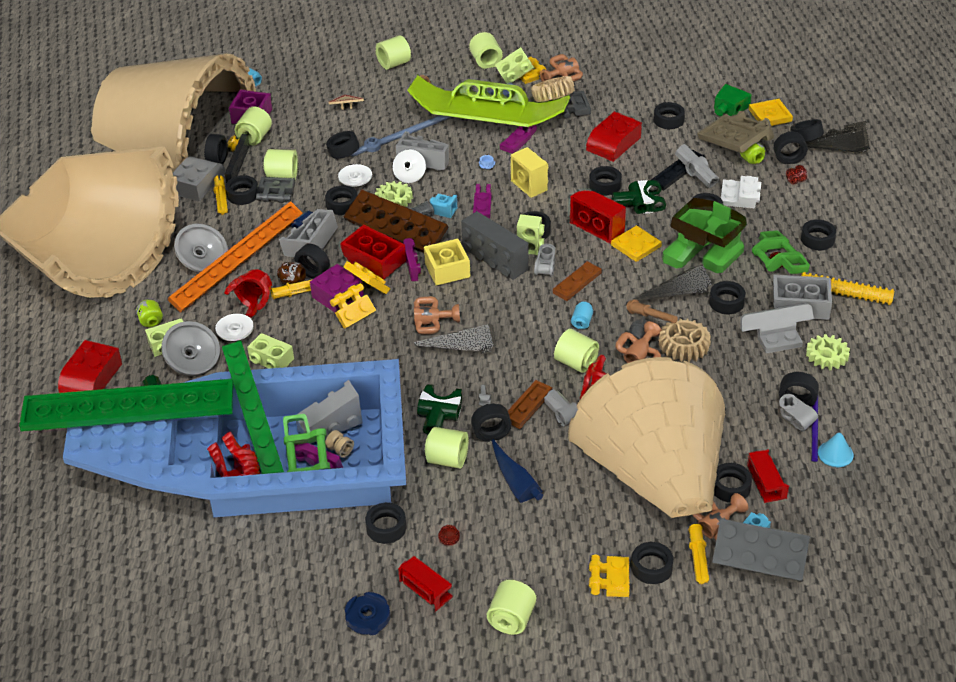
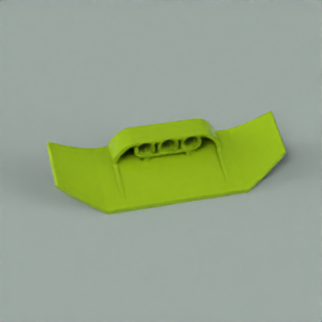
(483, 106)

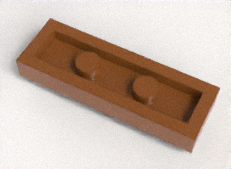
(577, 281)
(528, 403)

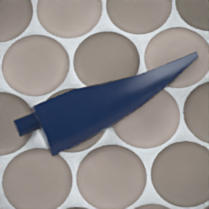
(517, 477)

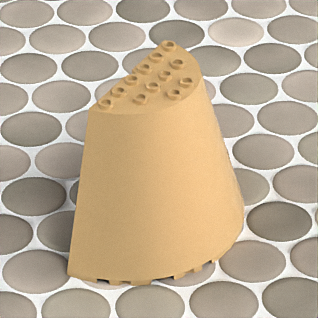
(154, 101)
(96, 220)

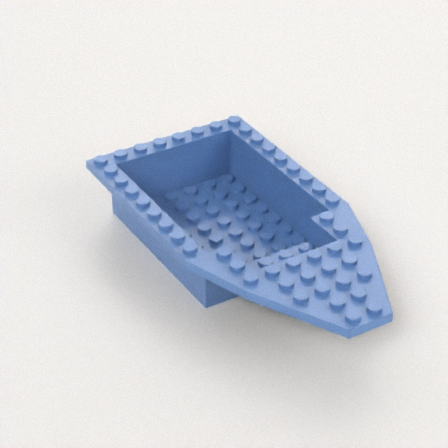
(175, 456)

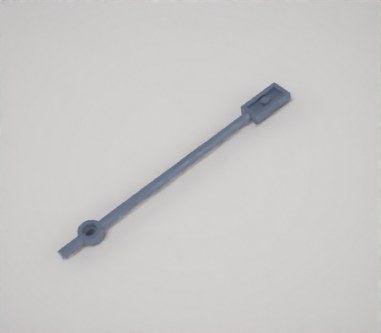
(373, 144)

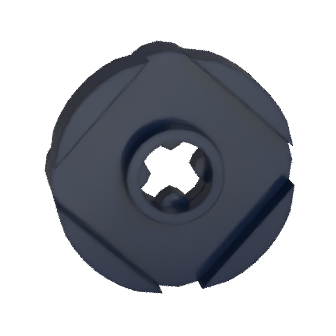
(367, 624)

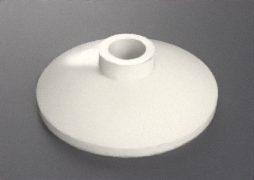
(416, 169)
(355, 175)
(234, 327)

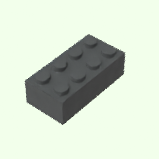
(494, 245)
(761, 549)

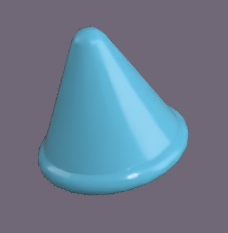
(836, 452)

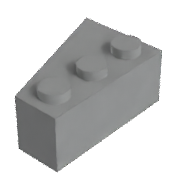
(434, 152)
(315, 230)
(336, 412)

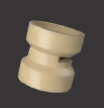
(341, 445)

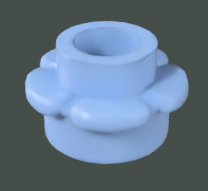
(486, 162)

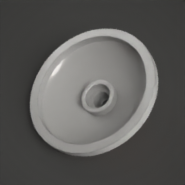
(201, 240)
(190, 338)

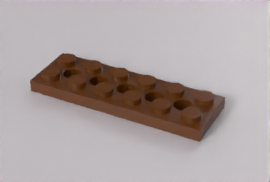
(394, 211)

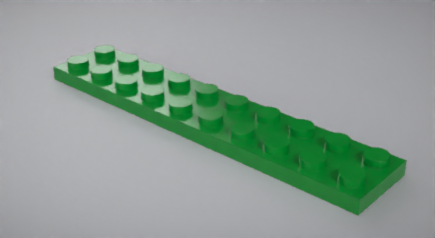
(127, 405)

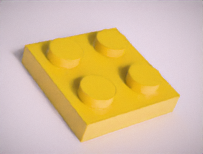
(771, 109)
(636, 243)
(367, 276)

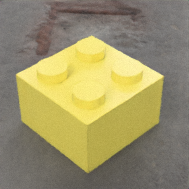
(529, 172)
(447, 261)

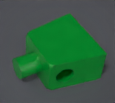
(731, 101)

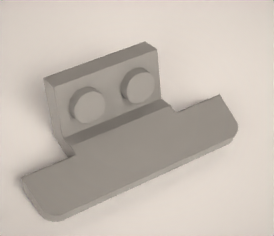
(777, 326)

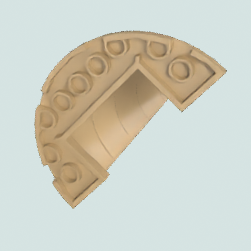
(656, 431)

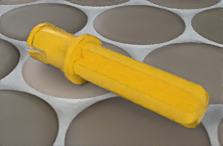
(220, 191)
(290, 289)
(697, 545)

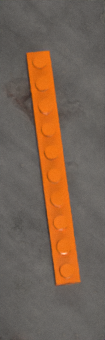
(234, 257)

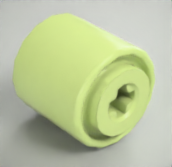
(485, 50)
(393, 52)
(255, 123)
(281, 163)
(576, 350)
(446, 447)
(511, 607)

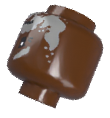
(291, 273)

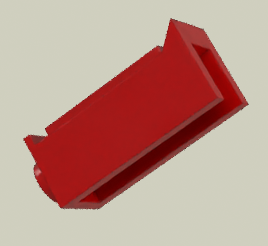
(766, 476)
(425, 582)

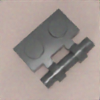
(579, 104)
(279, 185)

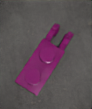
(517, 139)
(482, 201)
(412, 259)
(310, 454)

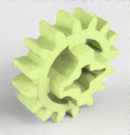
(396, 193)
(827, 352)

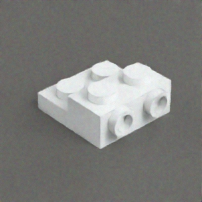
(741, 193)

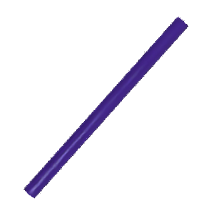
(815, 435)

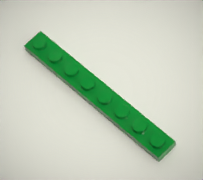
(252, 408)

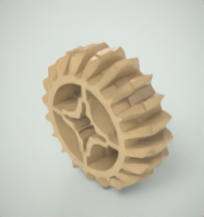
(552, 89)
(684, 340)

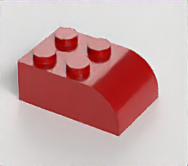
(614, 136)
(597, 215)
(374, 251)
(89, 368)

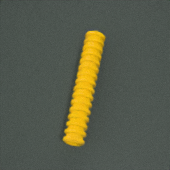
(859, 290)

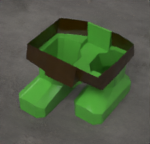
(706, 223)

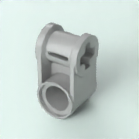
(545, 260)
(797, 412)

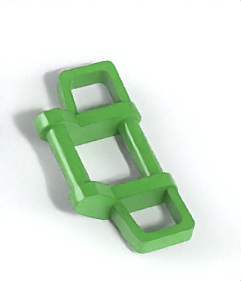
(776, 240)
(311, 436)

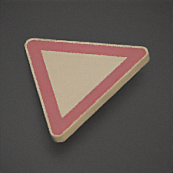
(346, 99)

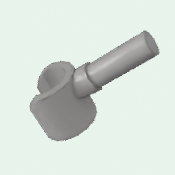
(484, 398)

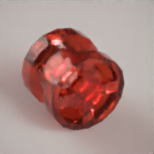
(796, 174)

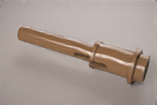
(634, 306)

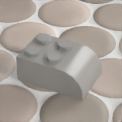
(196, 177)
(802, 289)

